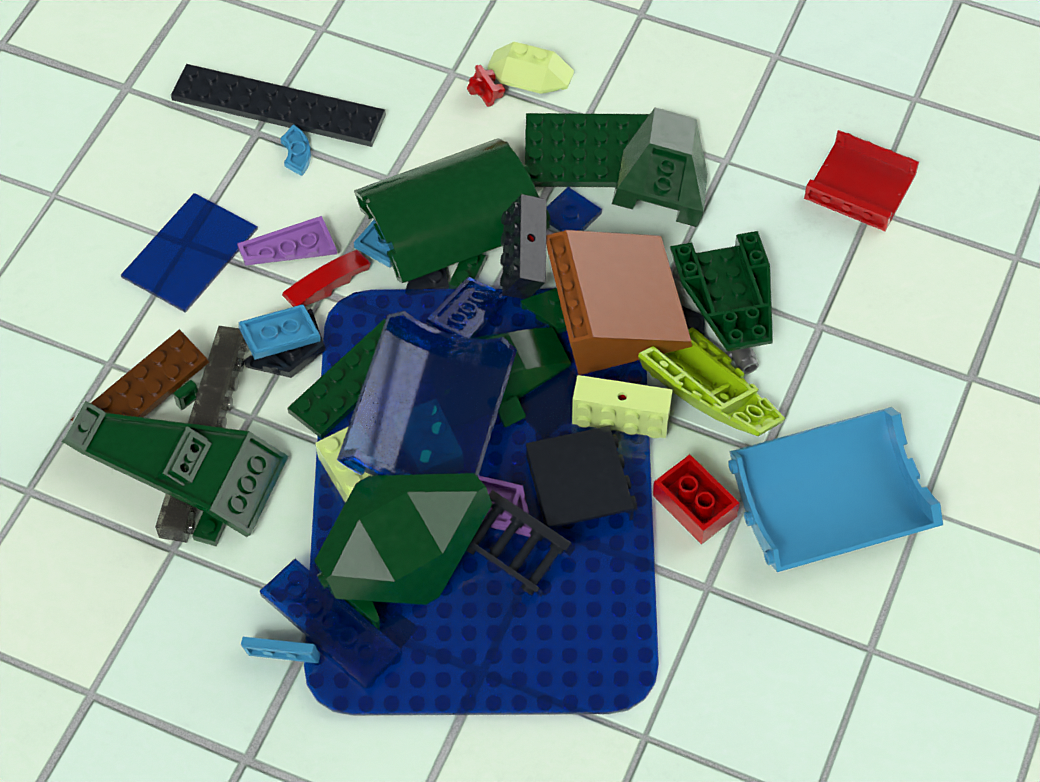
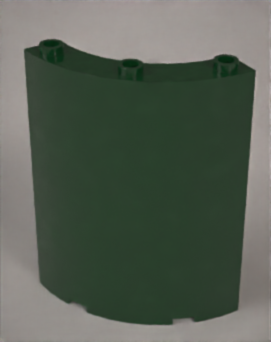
(446, 207)

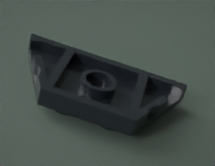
(290, 361)

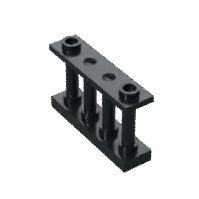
(538, 532)

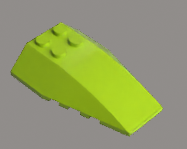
(712, 385)

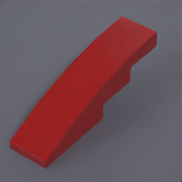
(326, 278)

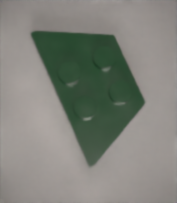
(547, 309)

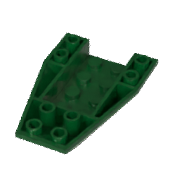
(730, 289)
(536, 361)

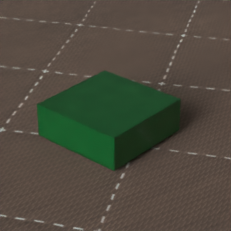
(186, 394)
(510, 411)

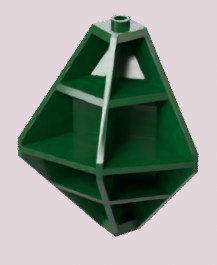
(401, 536)

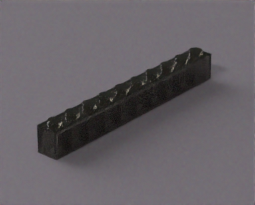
(209, 409)

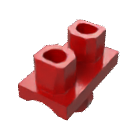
(483, 85)

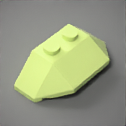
(530, 68)

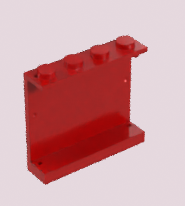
(862, 181)

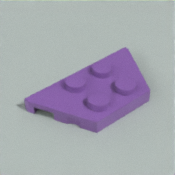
(514, 494)

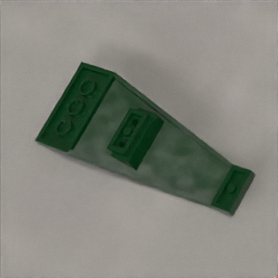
(224, 477)

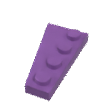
(290, 243)

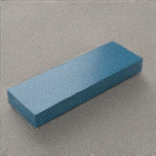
(280, 649)

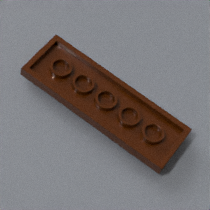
(153, 378)

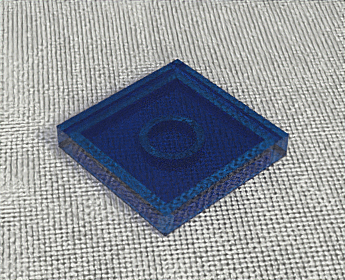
(572, 211)

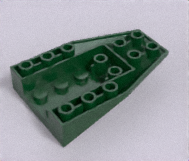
(664, 167)

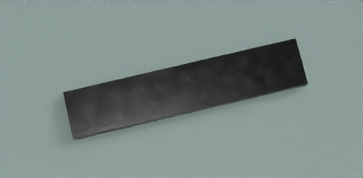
(278, 105)

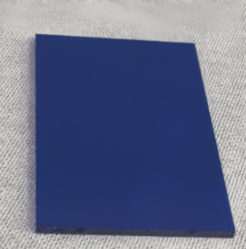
(189, 252)

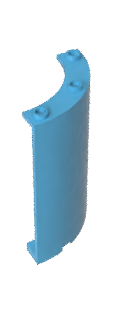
(832, 490)

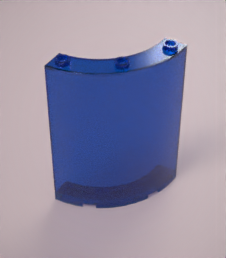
(426, 401)

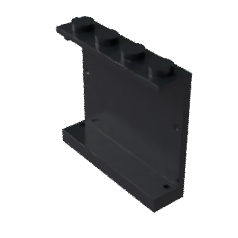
(579, 477)

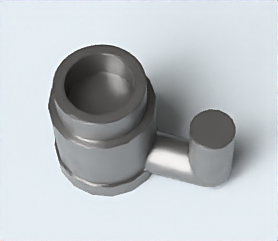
(744, 359)

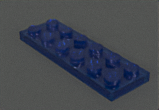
(331, 623)

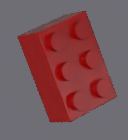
(695, 499)

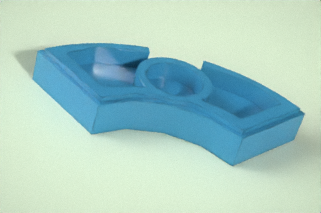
(298, 150)

